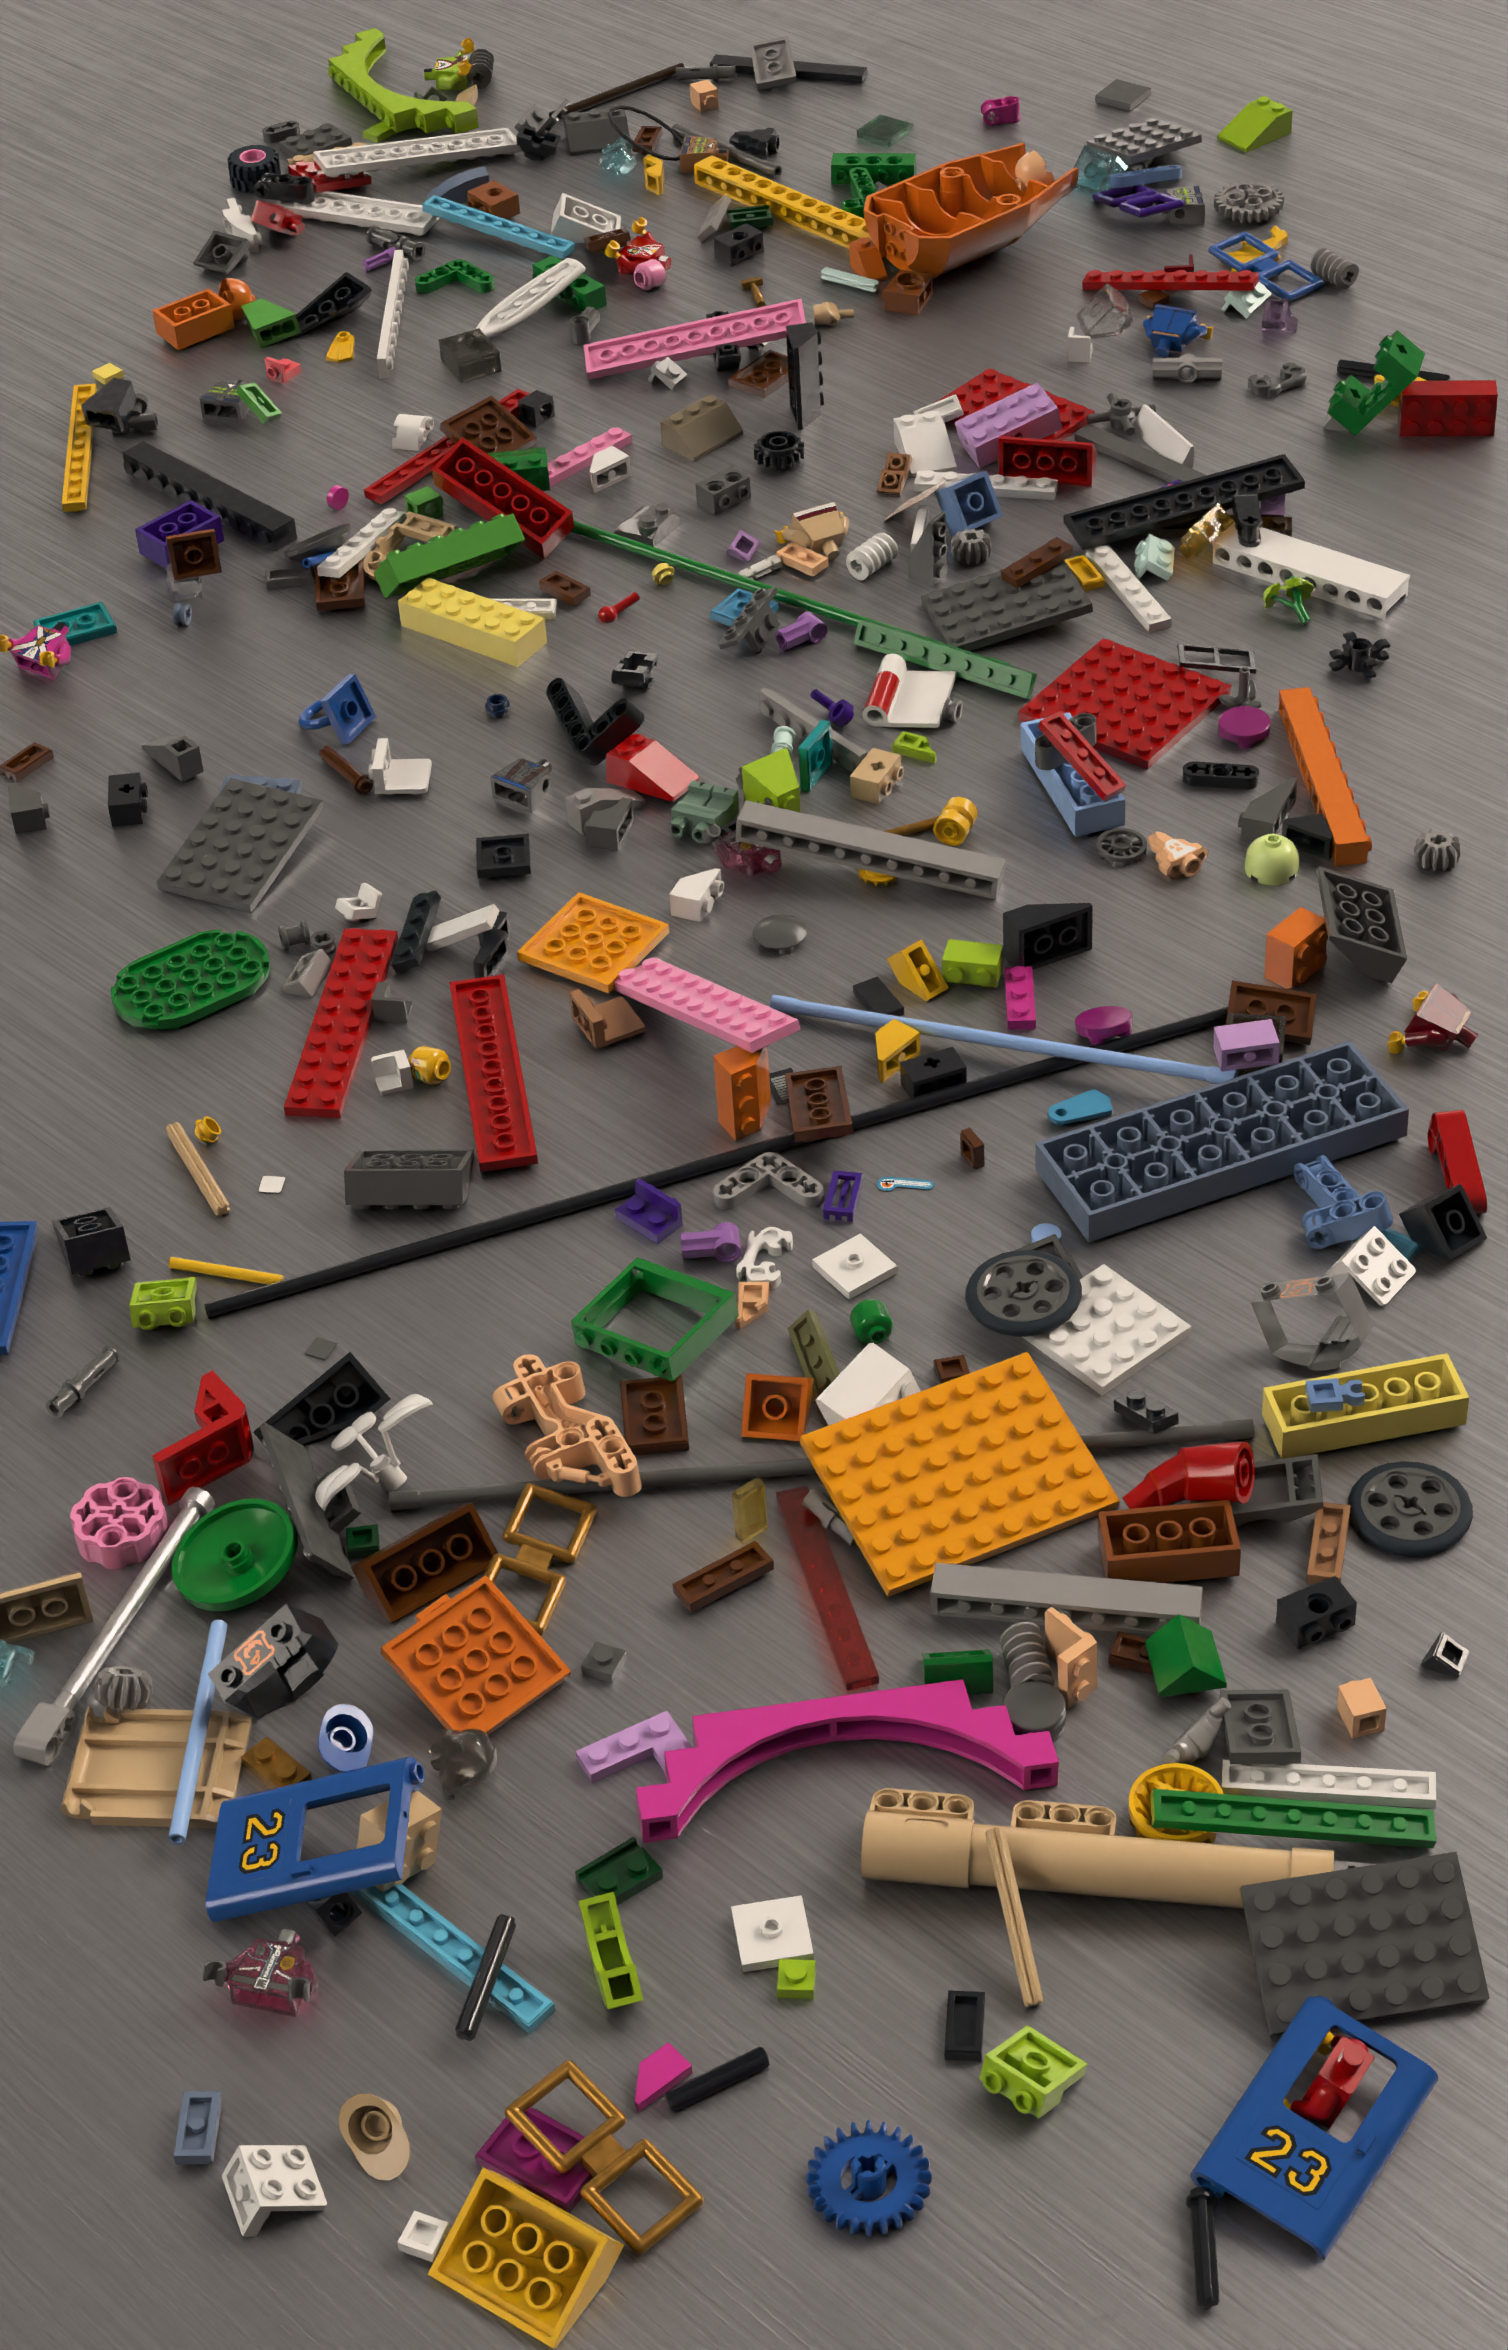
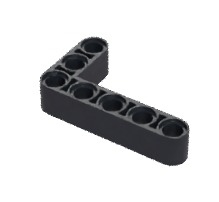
(590, 738)

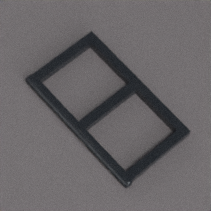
(1216, 665)

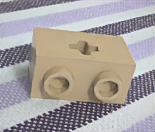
(876, 776)

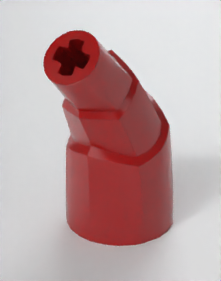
(1198, 1474)

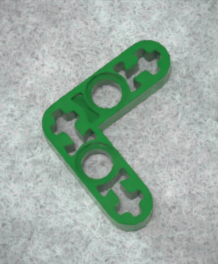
(453, 271)

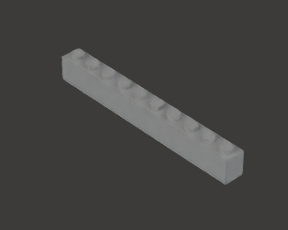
(870, 849)

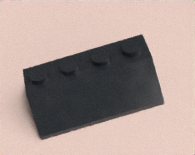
(804, 373)

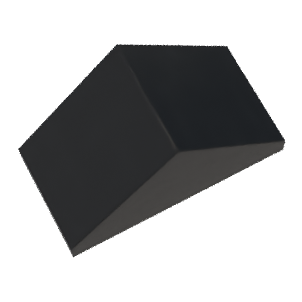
(1309, 834)

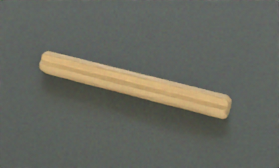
(198, 1169)
(1014, 1917)

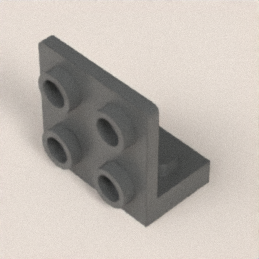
(540, 121)

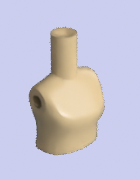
(829, 314)

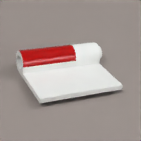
(906, 696)

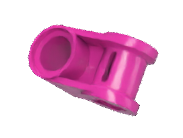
(1003, 110)

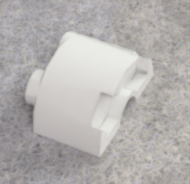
(411, 431)

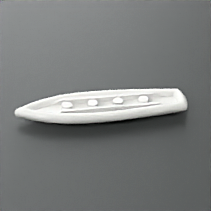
(530, 298)

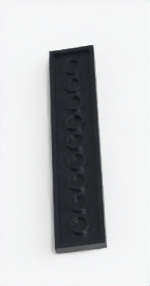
(1181, 501)

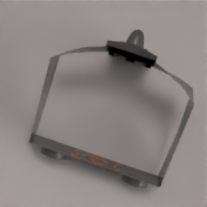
(1342, 1337)

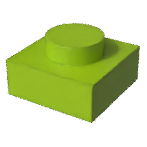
(796, 1979)

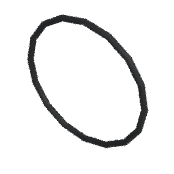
(634, 143)

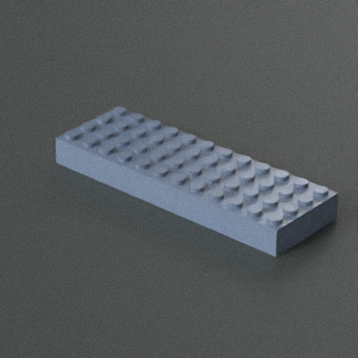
(1219, 1140)

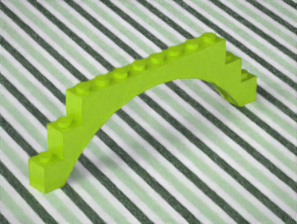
(396, 110)

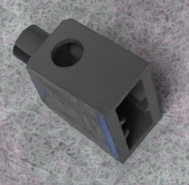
(523, 783)

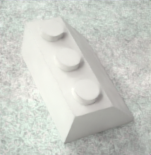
(865, 1384)

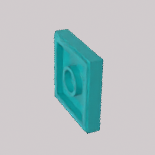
(815, 755)

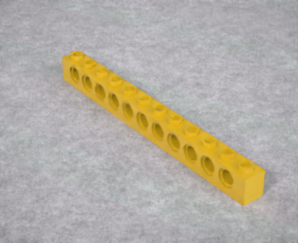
(783, 201)

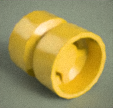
(955, 821)

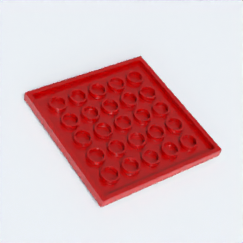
(1136, 698)

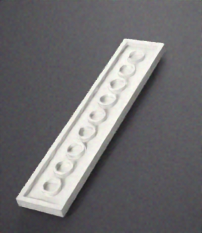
(416, 151)

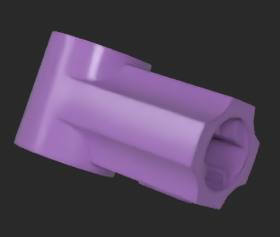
(804, 629)
(721, 1243)

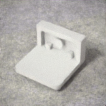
(398, 775)

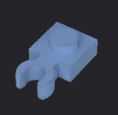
(1328, 1395)

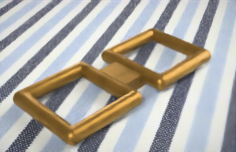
(537, 1555)
(604, 2157)

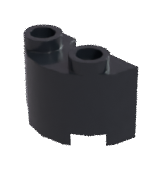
(534, 145)
(635, 670)

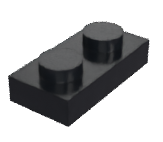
(1146, 1411)

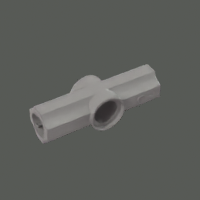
(1200, 368)

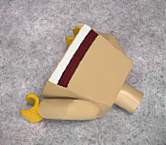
(817, 529)

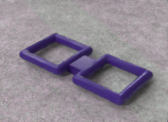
(1140, 203)

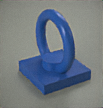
(345, 709)

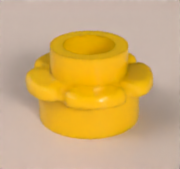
(207, 1130)

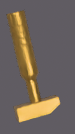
(753, 283)

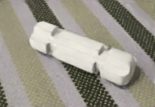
(762, 568)

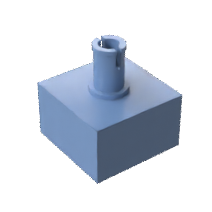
(968, 503)

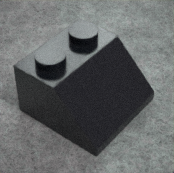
(1444, 1223)

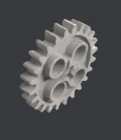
(1248, 201)

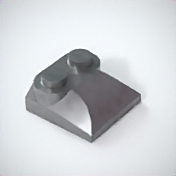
(649, 524)

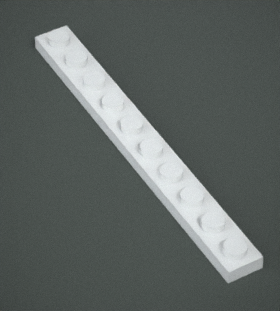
(392, 313)

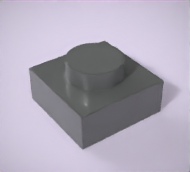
(604, 1662)

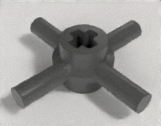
(1119, 414)

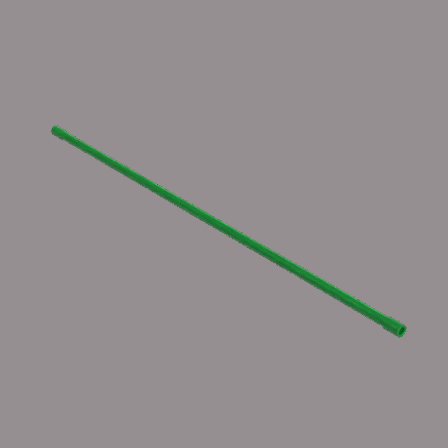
(729, 578)

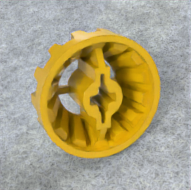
(1168, 1777)

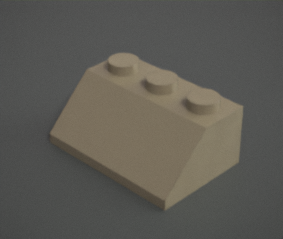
(700, 428)

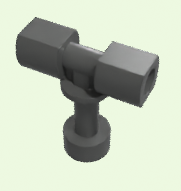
(145, 422)

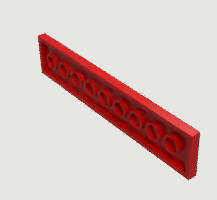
(340, 1024)
(493, 1073)

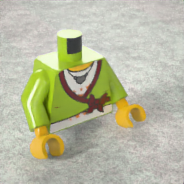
(452, 72)

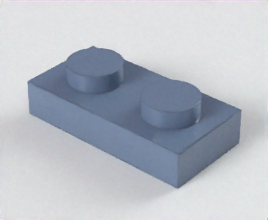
(198, 2127)

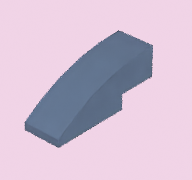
(456, 187)

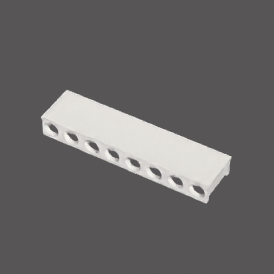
(1318, 565)

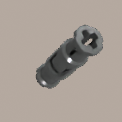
(388, 239)

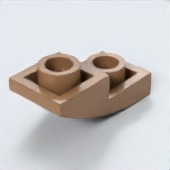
(894, 474)

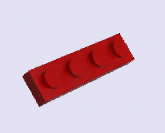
(1082, 756)

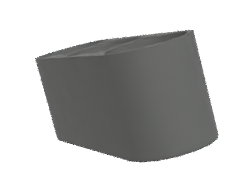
(1047, 755)

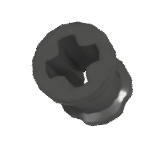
(294, 935)

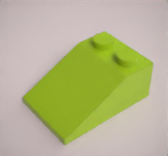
(1257, 125)

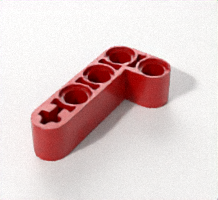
(1452, 1141)

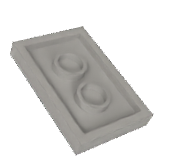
(773, 63)

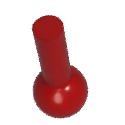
(610, 613)

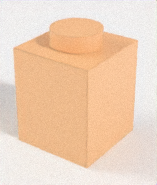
(704, 95)
(1361, 1708)

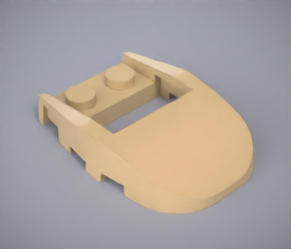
(414, 526)

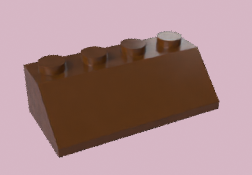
(426, 1562)

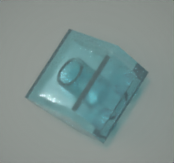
(1095, 169)

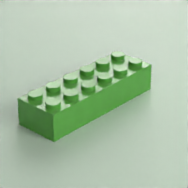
(449, 555)

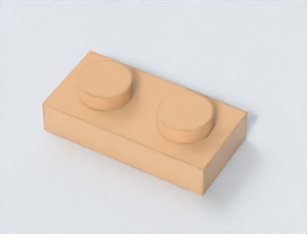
(802, 559)

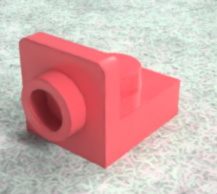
(282, 369)

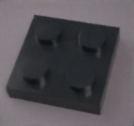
(503, 856)

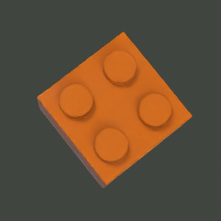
(1296, 948)

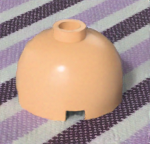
(1032, 167)

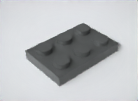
(318, 139)
(1261, 1727)

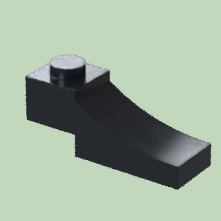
(493, 947)

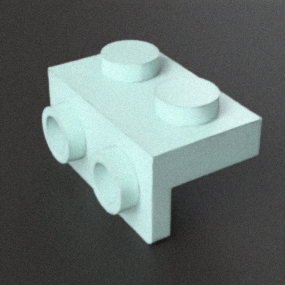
(1247, 301)
(1154, 556)

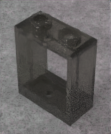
(474, 365)

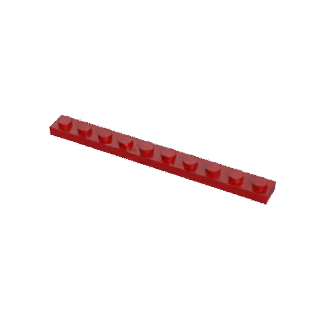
(422, 463)

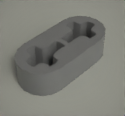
(280, 131)

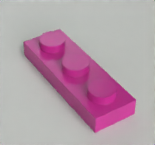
(1020, 997)

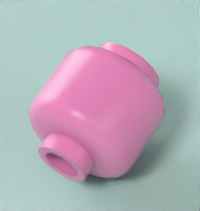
(649, 275)

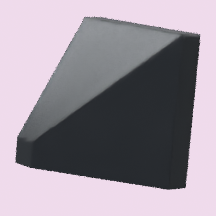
(1446, 1656)

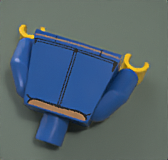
(1174, 329)

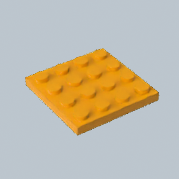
(593, 942)

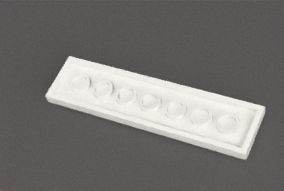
(365, 212)

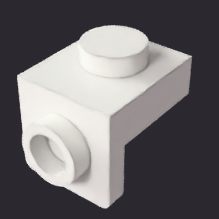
(360, 907)

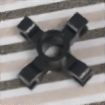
(1359, 655)

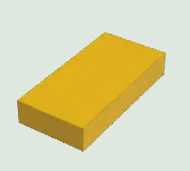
(1085, 573)

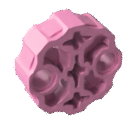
(119, 1522)

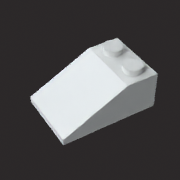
(578, 219)
(926, 441)

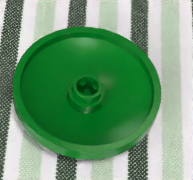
(234, 1554)

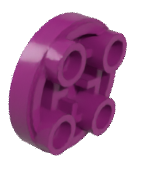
(1244, 725)
(1103, 1023)

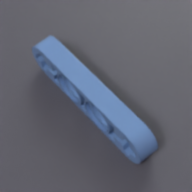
(1145, 176)

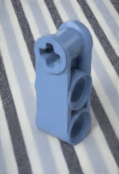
(1323, 1182)
(1347, 1219)

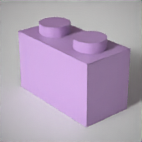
(1246, 1045)

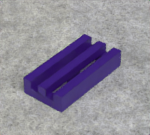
(840, 1210)

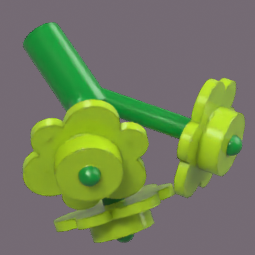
(1297, 589)

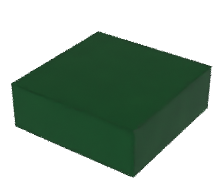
(362, 1541)

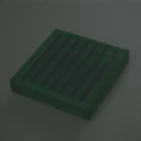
(885, 130)

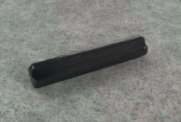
(717, 2079)

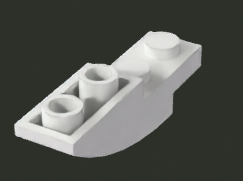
(240, 225)

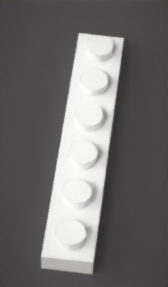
(1003, 486)
(360, 544)
(1129, 588)
(1332, 1784)

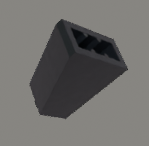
(110, 405)

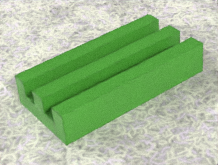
(259, 402)

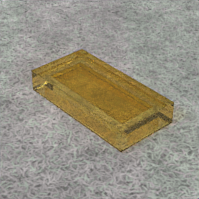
(749, 1510)

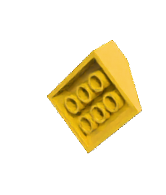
(524, 2258)

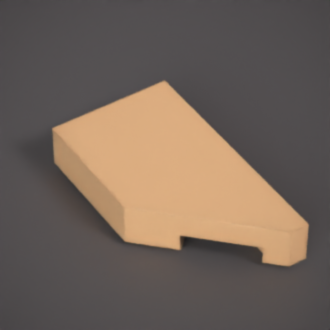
(751, 1302)

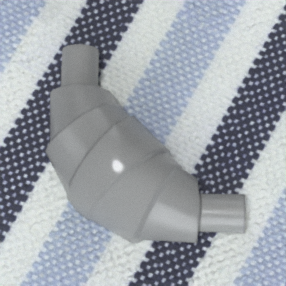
(1199, 1737)

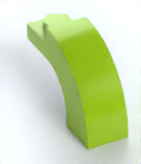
(609, 1951)

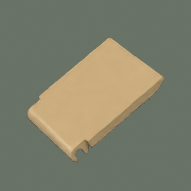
(133, 1763)

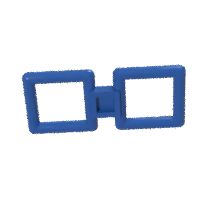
(1266, 266)

